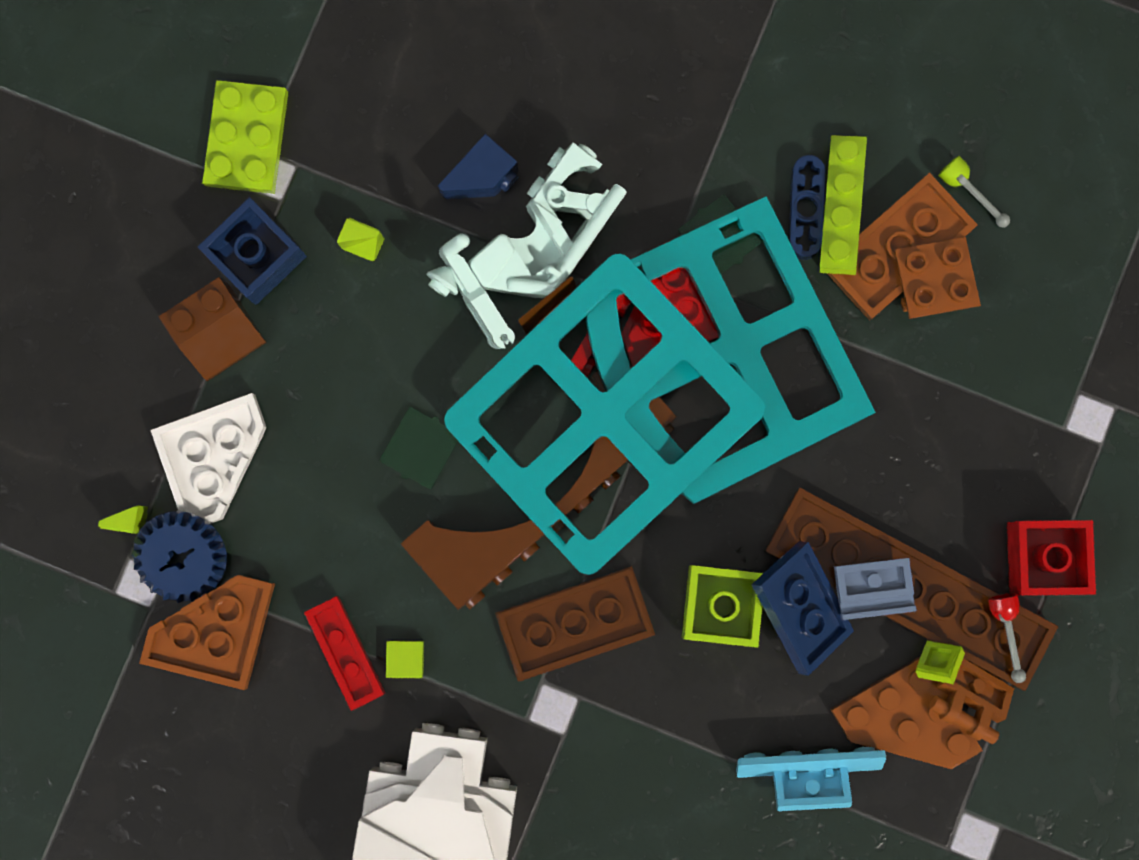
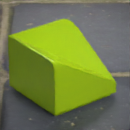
(360, 239)

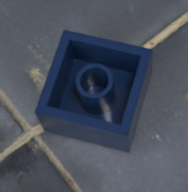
(252, 251)

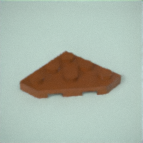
(214, 634)
(898, 719)

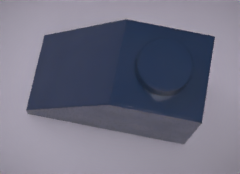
(481, 172)

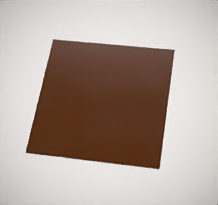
(547, 305)

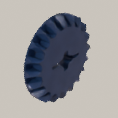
(180, 533)

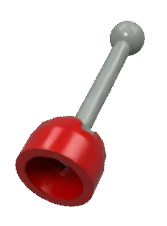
(1006, 608)

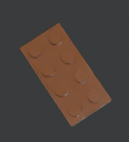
(917, 218)

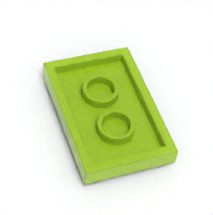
(245, 137)

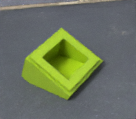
(126, 521)

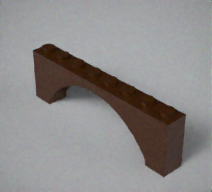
(470, 561)

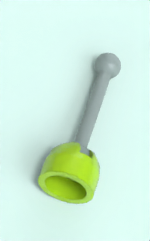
(957, 174)

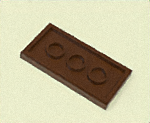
(575, 624)

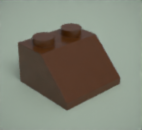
(212, 329)

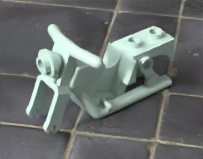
(533, 263)

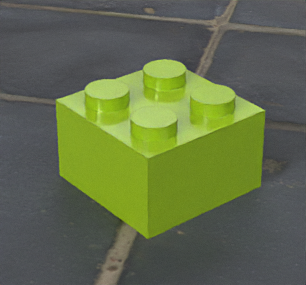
(722, 607)

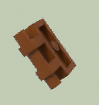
(980, 692)

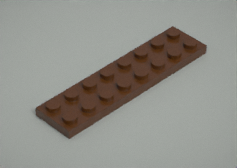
(946, 602)

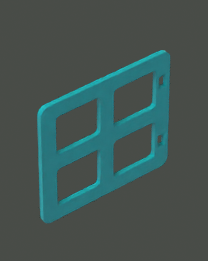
(605, 412)

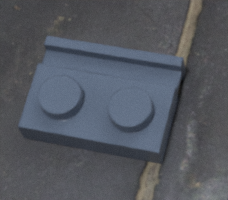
(875, 588)

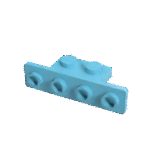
(811, 779)

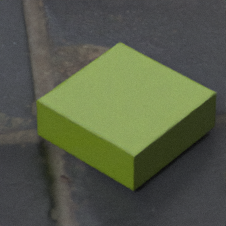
(404, 659)
(940, 662)

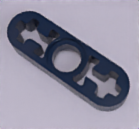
(817, 182)

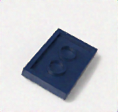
(802, 608)

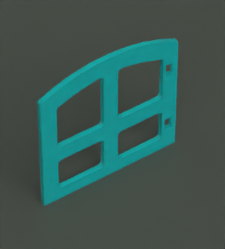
(738, 345)

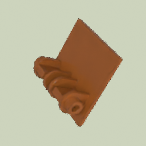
(937, 278)

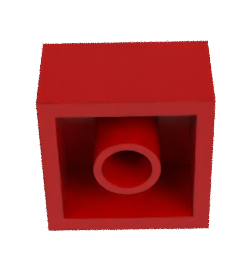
(1051, 557)

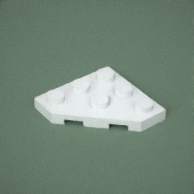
(210, 455)

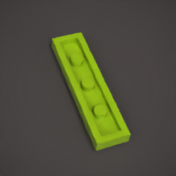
(843, 205)

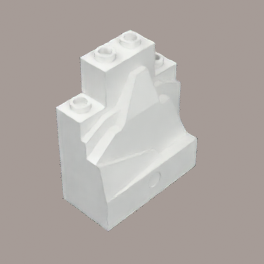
(438, 804)

